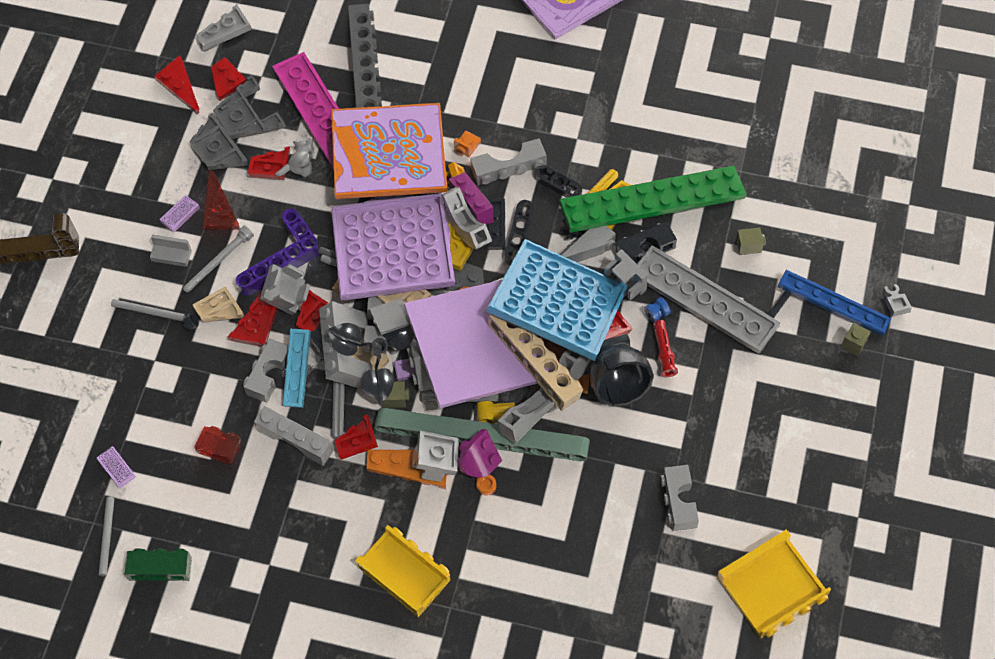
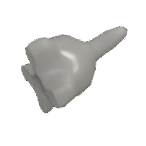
(300, 161)

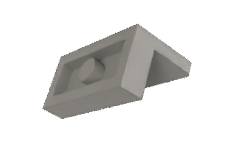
(170, 250)

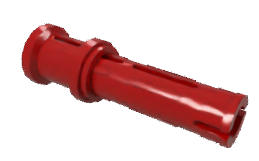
(666, 356)

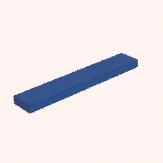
(834, 302)

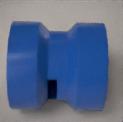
(656, 310)

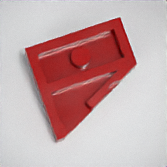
(226, 78)
(268, 164)
(309, 312)
(356, 439)

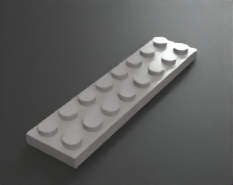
(708, 300)

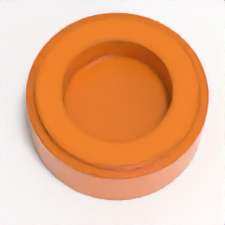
(486, 485)

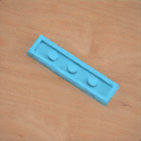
(296, 368)

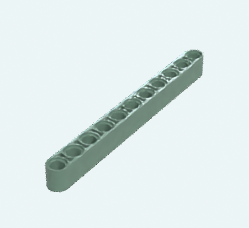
(533, 442)

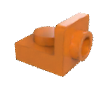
(466, 144)

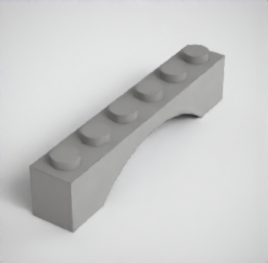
(523, 417)

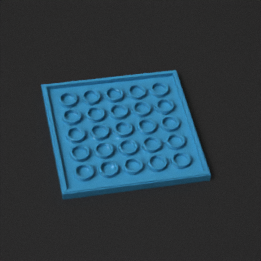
(558, 299)

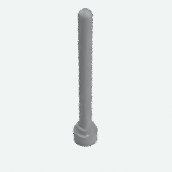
(244, 234)

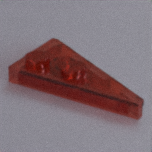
(218, 212)

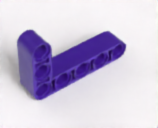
(282, 257)

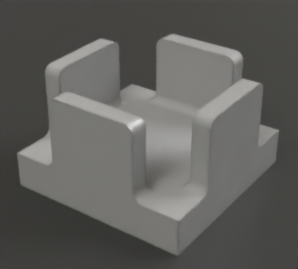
(628, 273)
(285, 288)
(435, 455)

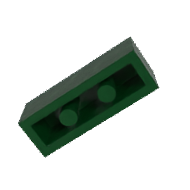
(158, 565)

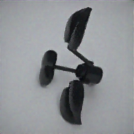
(376, 382)

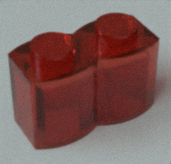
(218, 445)

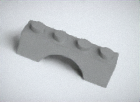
(489, 169)
(280, 427)

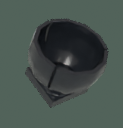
(620, 372)

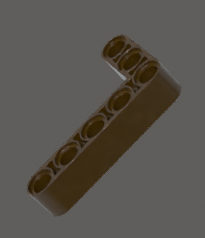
(59, 244)

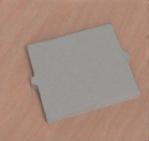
(390, 316)

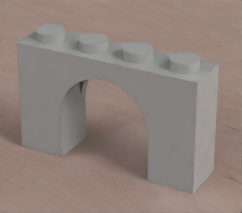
(338, 366)

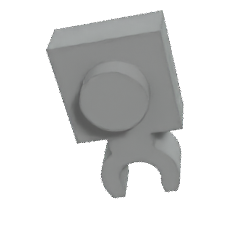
(897, 303)

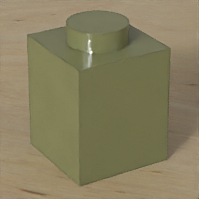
(750, 241)
(855, 339)
(397, 396)

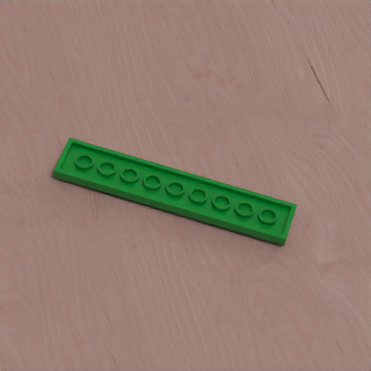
(652, 198)

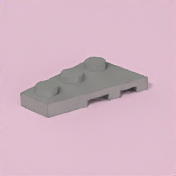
(225, 29)

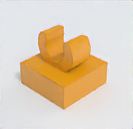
(454, 170)

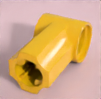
(490, 412)

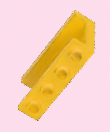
(404, 570)

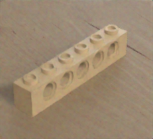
(535, 366)

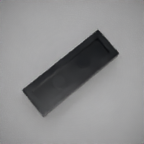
(497, 228)

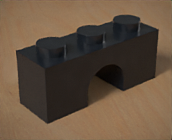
(658, 236)

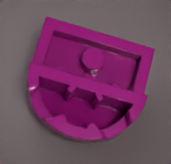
(478, 455)

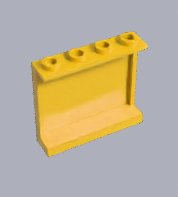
(772, 585)

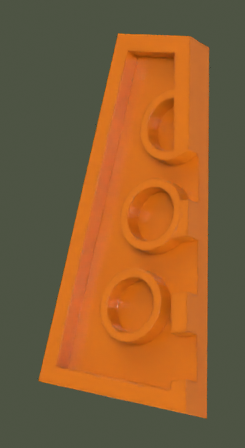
(398, 464)

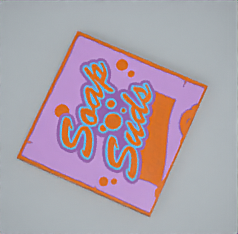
(388, 151)

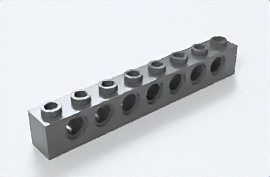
(363, 55)

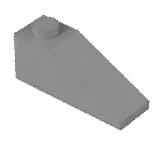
(591, 244)

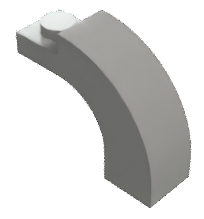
(467, 227)

